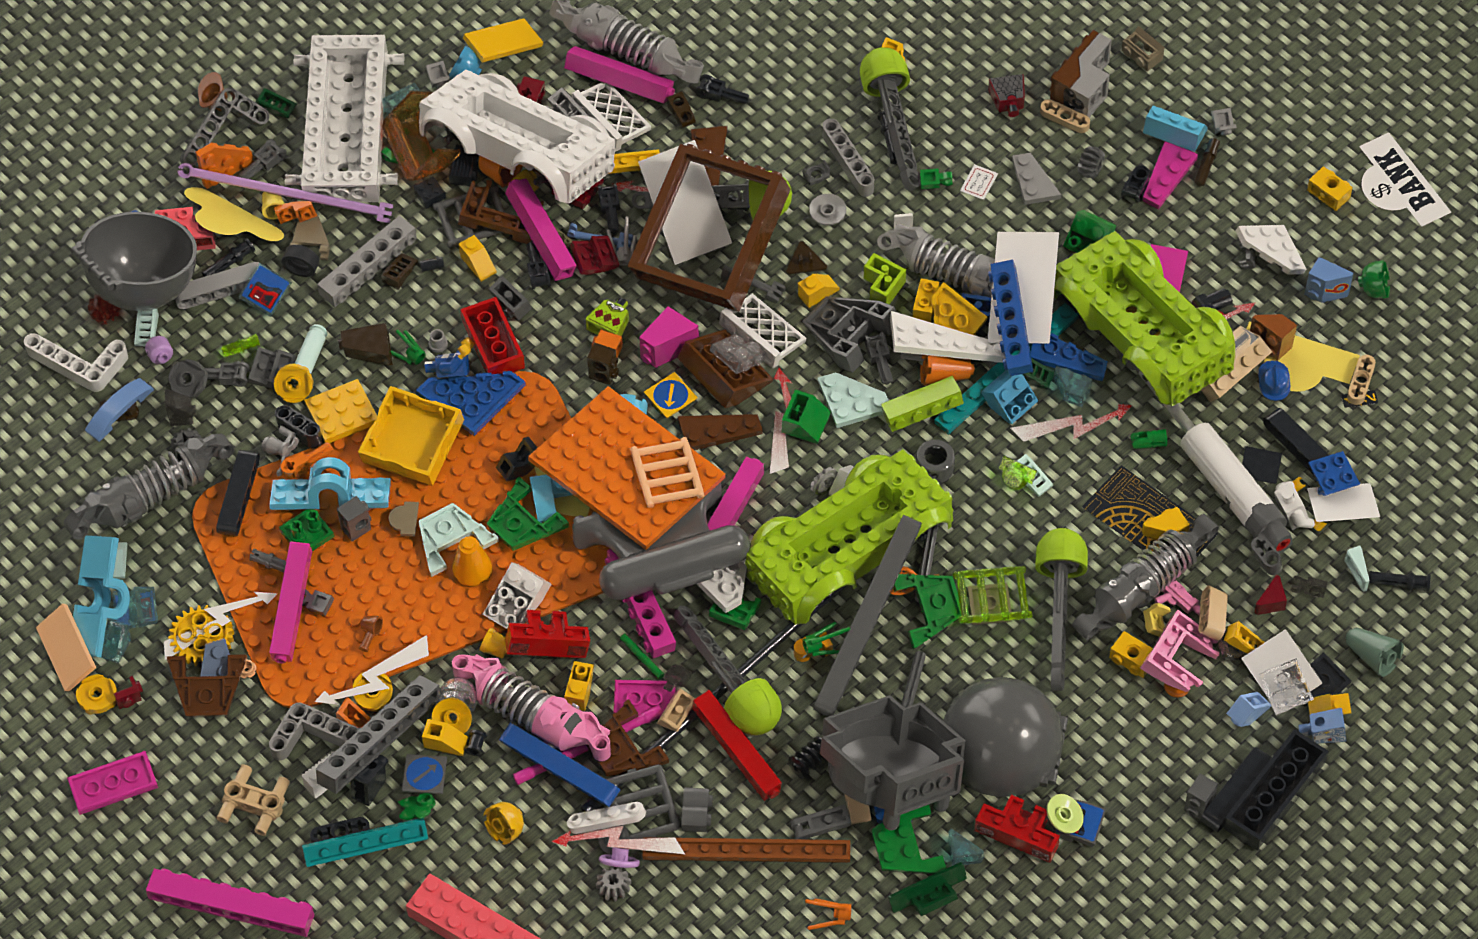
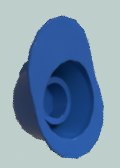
(1274, 380)

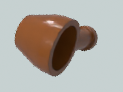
(373, 627)

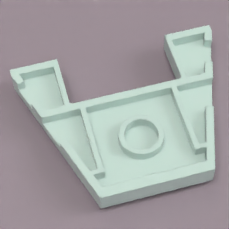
(448, 528)

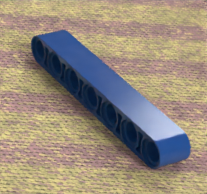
(559, 764)

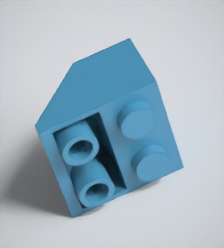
(1009, 396)

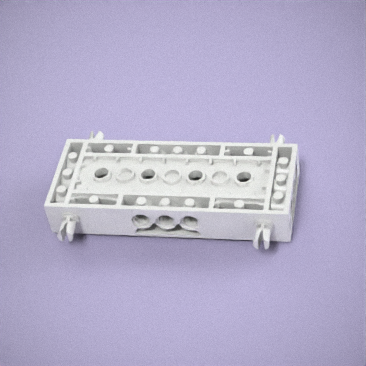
(330, 63)

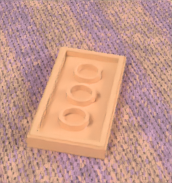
(65, 647)

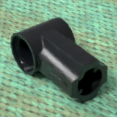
(1215, 300)

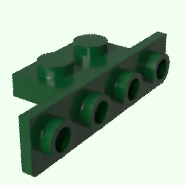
(930, 892)

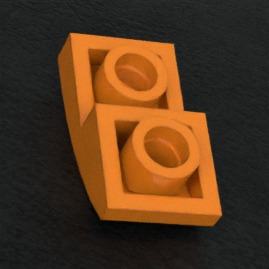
(301, 209)

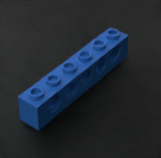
(1022, 362)

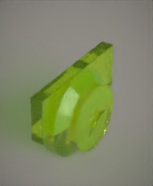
(1015, 474)

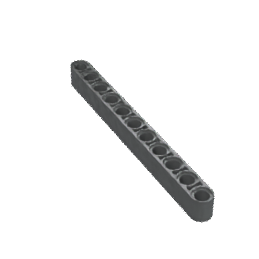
(867, 616)

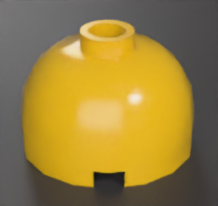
(504, 822)

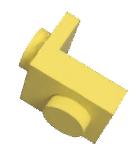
(1154, 618)

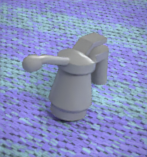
(276, 447)

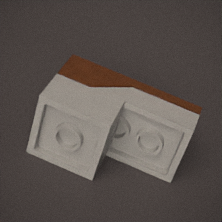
(1081, 79)

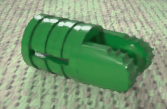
(1149, 439)

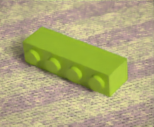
(922, 403)

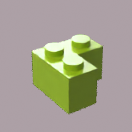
(885, 277)

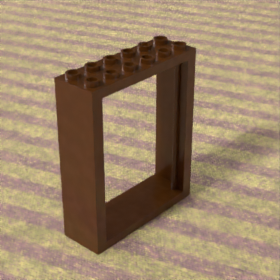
(753, 246)

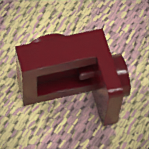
(129, 696)

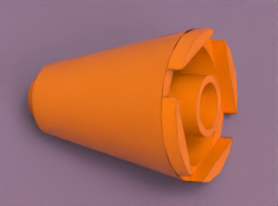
(938, 368)

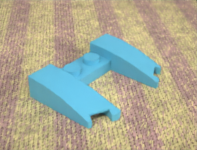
(544, 491)

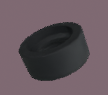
(300, 260)

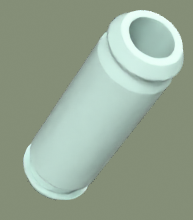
(311, 347)

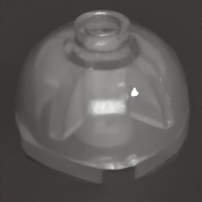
(459, 689)

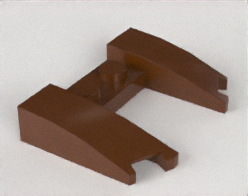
(474, 214)

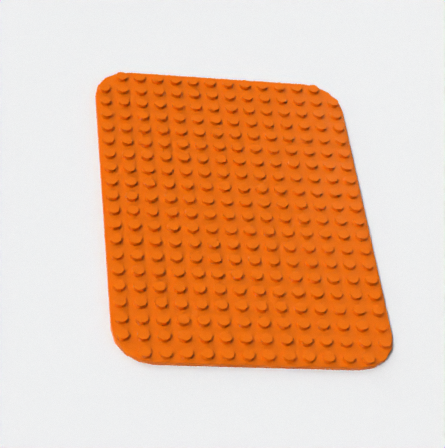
(389, 571)

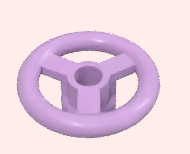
(619, 859)

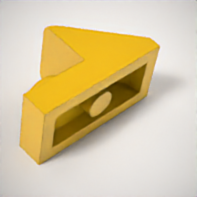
(1330, 702)

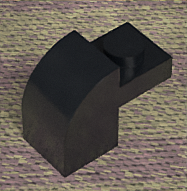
(516, 463)

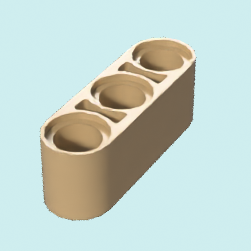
(1212, 613)

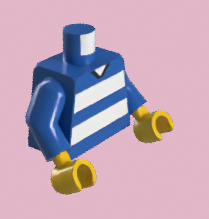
(452, 364)

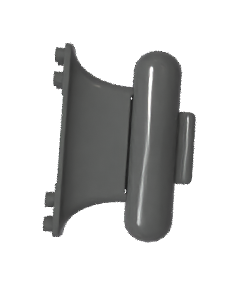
(675, 561)

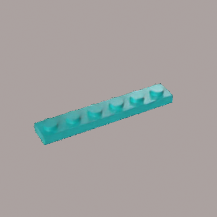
(365, 842)

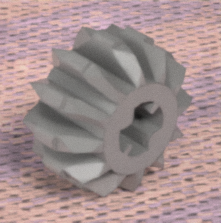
(611, 890)

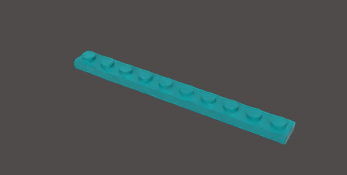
(973, 399)

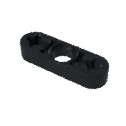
(354, 822)

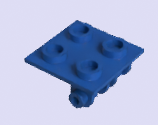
(1333, 474)

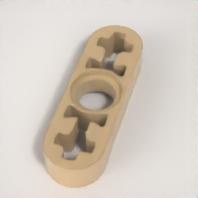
(1061, 109)
(1359, 372)

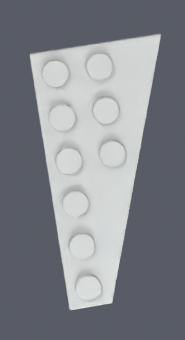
(927, 338)

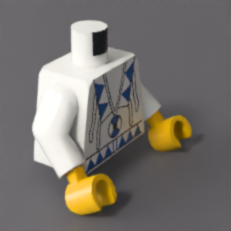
(1293, 507)

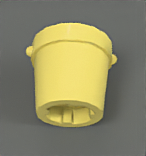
(269, 201)

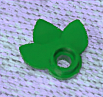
(417, 806)

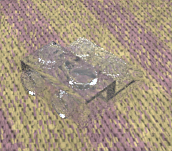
(737, 353)

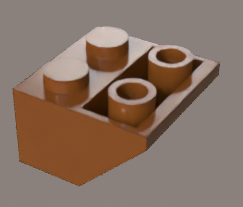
(1276, 332)

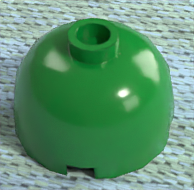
(1375, 279)

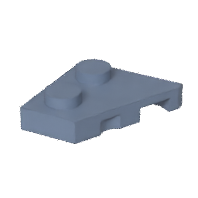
(215, 659)

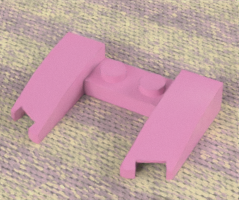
(1159, 660)

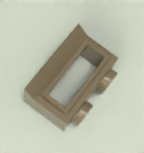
(1138, 55)

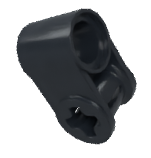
(1136, 186)

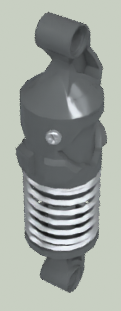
(1145, 577)

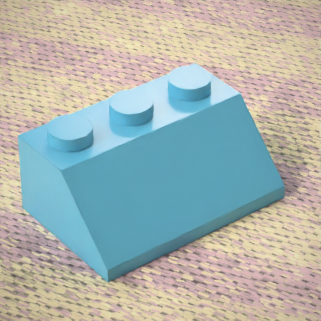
(1174, 128)

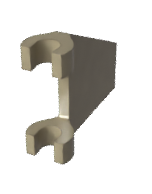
(312, 233)

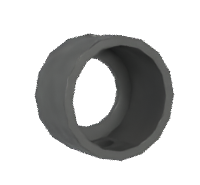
(944, 470)

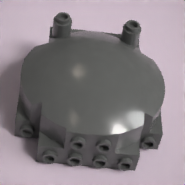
(893, 757)

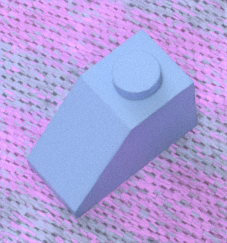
(1248, 709)

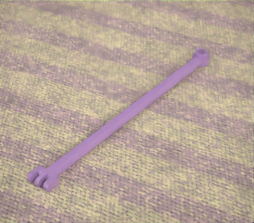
(288, 192)

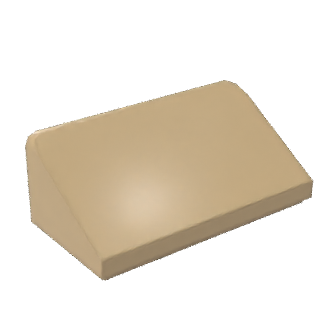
(676, 710)

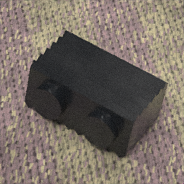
(463, 168)

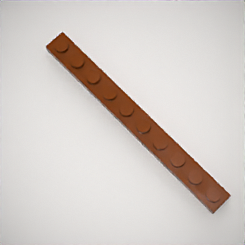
(756, 850)

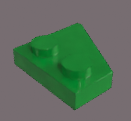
(739, 616)

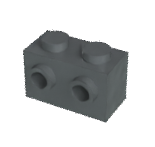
(510, 298)

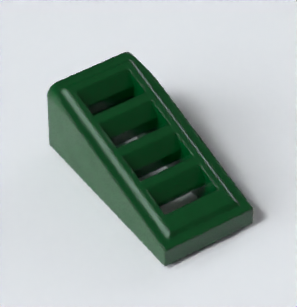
(278, 99)
(1038, 380)

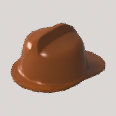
(209, 89)

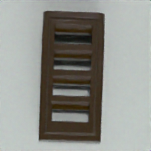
(396, 282)

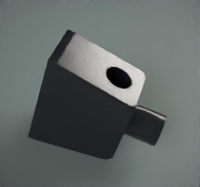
(369, 781)

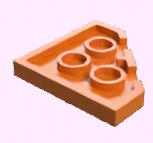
(223, 159)

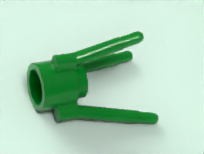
(414, 352)
(813, 643)

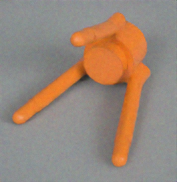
(841, 911)

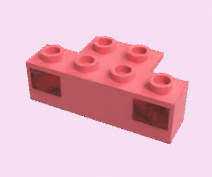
(204, 238)

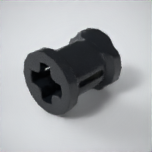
(475, 742)

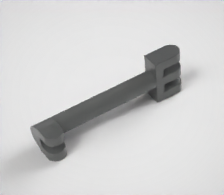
(773, 292)

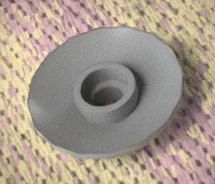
(827, 203)

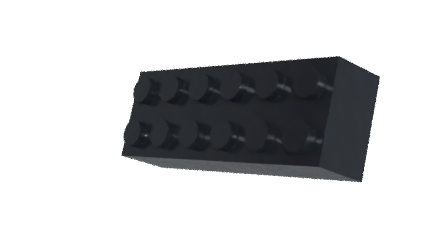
(1275, 789)

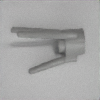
(624, 253)

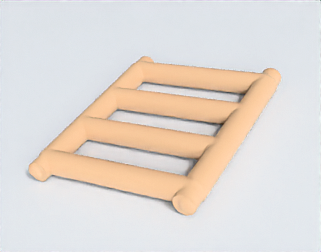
(647, 484)

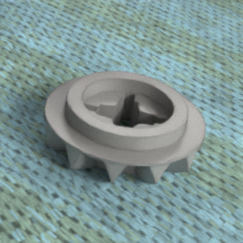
(823, 480)

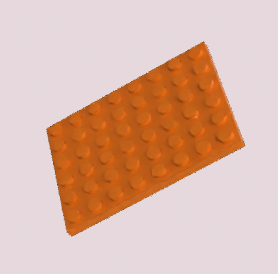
(596, 465)

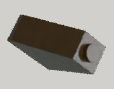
(367, 344)

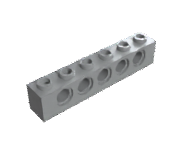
(371, 253)

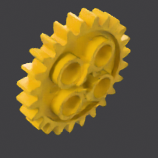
(189, 623)

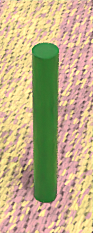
(642, 656)

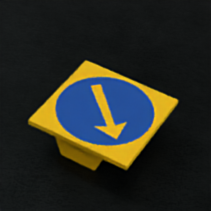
(670, 395)

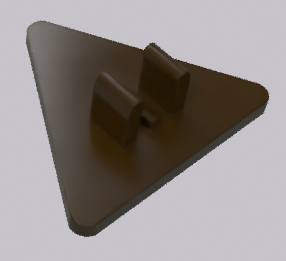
(805, 260)

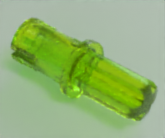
(240, 345)

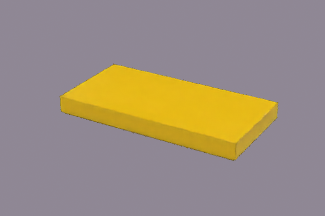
(503, 40)

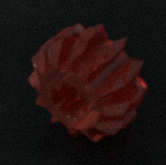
(102, 310)

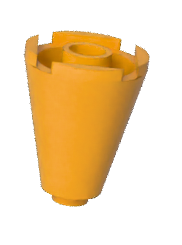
(471, 562)

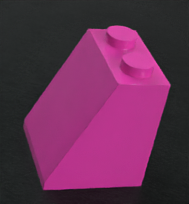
(666, 337)

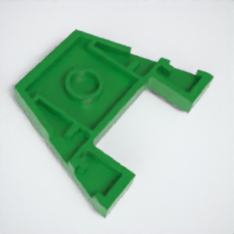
(516, 525)
(937, 601)
(899, 849)

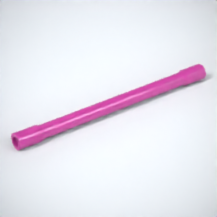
(646, 717)

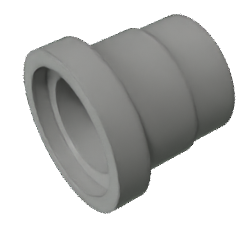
(437, 345)

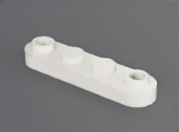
(606, 817)

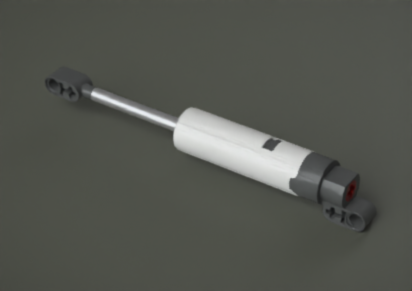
(1234, 486)

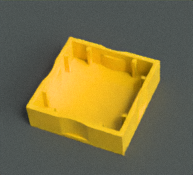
(411, 436)

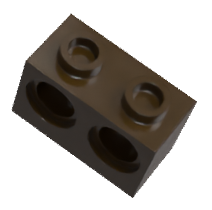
(602, 364)

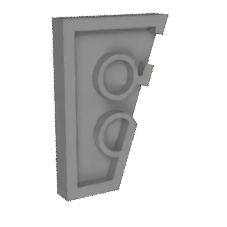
(1033, 181)

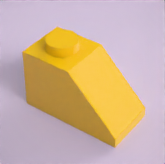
(476, 258)
(816, 288)

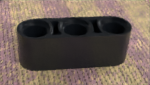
(305, 429)

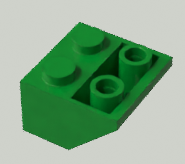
(1087, 230)
(805, 417)

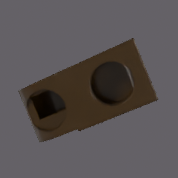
(681, 110)

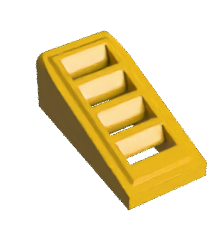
(1234, 637)

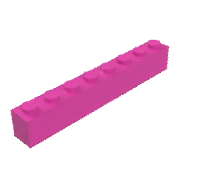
(230, 902)

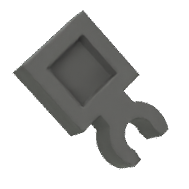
(318, 602)

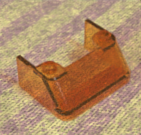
(408, 145)

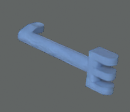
(573, 233)

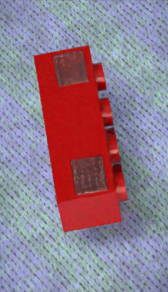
(547, 640)
(1019, 828)

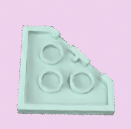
(850, 399)

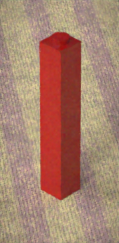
(737, 745)

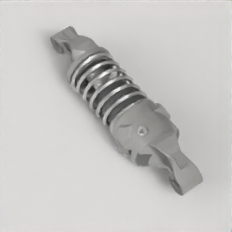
(610, 31)
(955, 266)

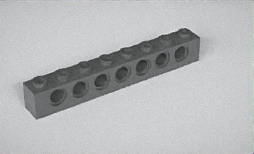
(377, 734)

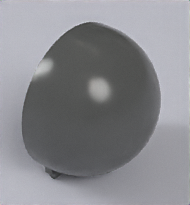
(137, 259)
(1009, 736)

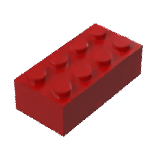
(492, 337)

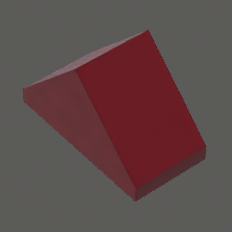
(1272, 599)

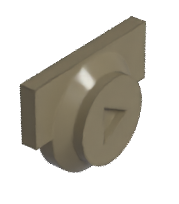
(405, 518)

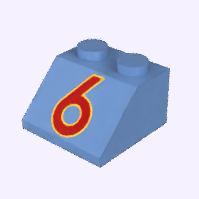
(1328, 281)

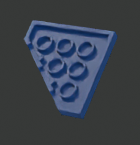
(477, 396)

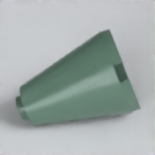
(1375, 649)

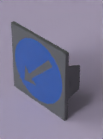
(424, 774)

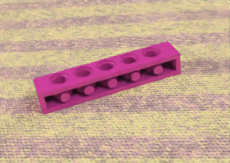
(656, 645)

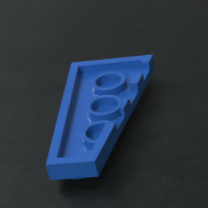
(1068, 356)

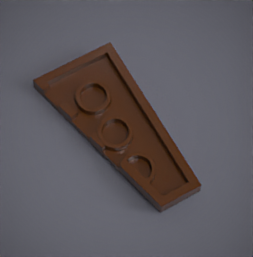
(714, 140)
(718, 429)

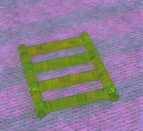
(979, 574)

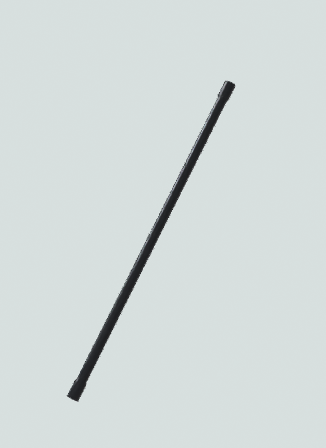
(752, 662)

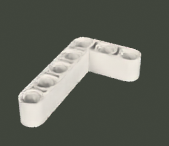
(88, 372)

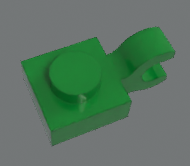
(932, 178)

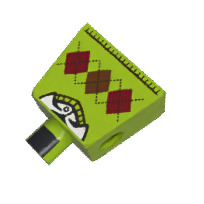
(609, 317)

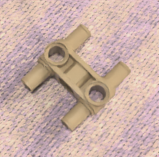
(253, 800)

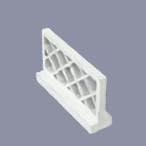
(612, 129)
(739, 326)

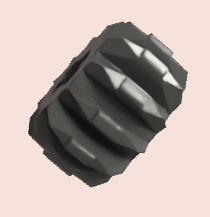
(1091, 162)

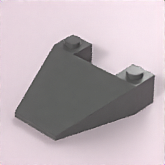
(843, 323)

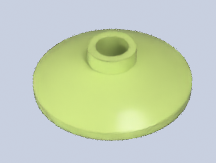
(1065, 813)

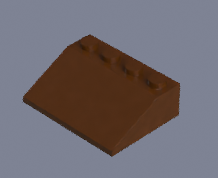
(716, 376)

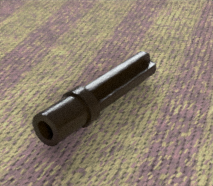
(1208, 157)

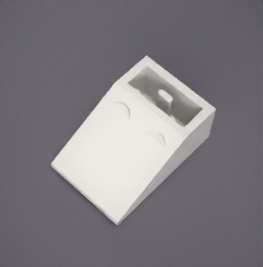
(516, 594)

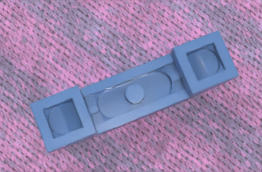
(115, 406)

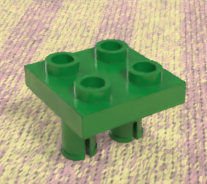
(307, 528)

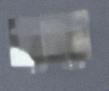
(1286, 686)

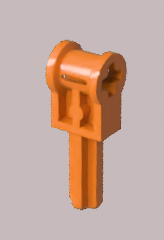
(301, 463)

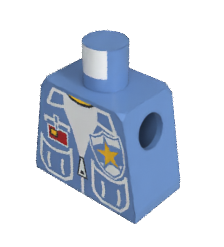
(1325, 726)

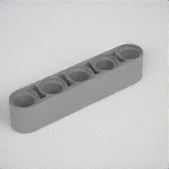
(854, 166)
(215, 286)

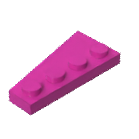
(1168, 172)

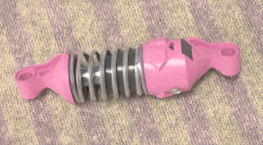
(543, 714)

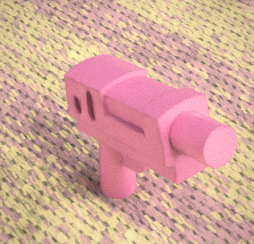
(1177, 594)

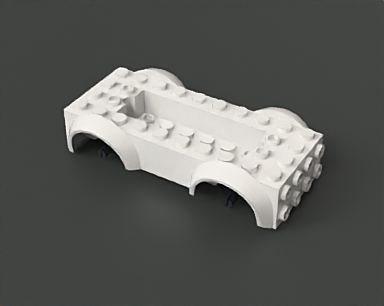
(514, 130)

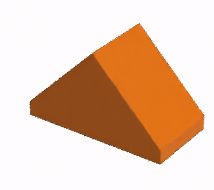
(352, 714)

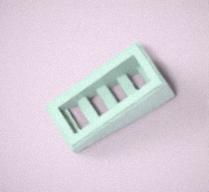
(145, 316)
(1047, 484)
(1357, 566)

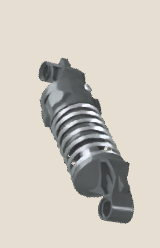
(129, 497)

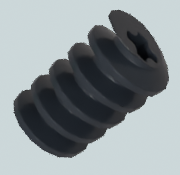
(806, 758)

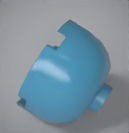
(466, 61)

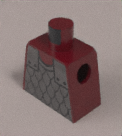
(1008, 93)

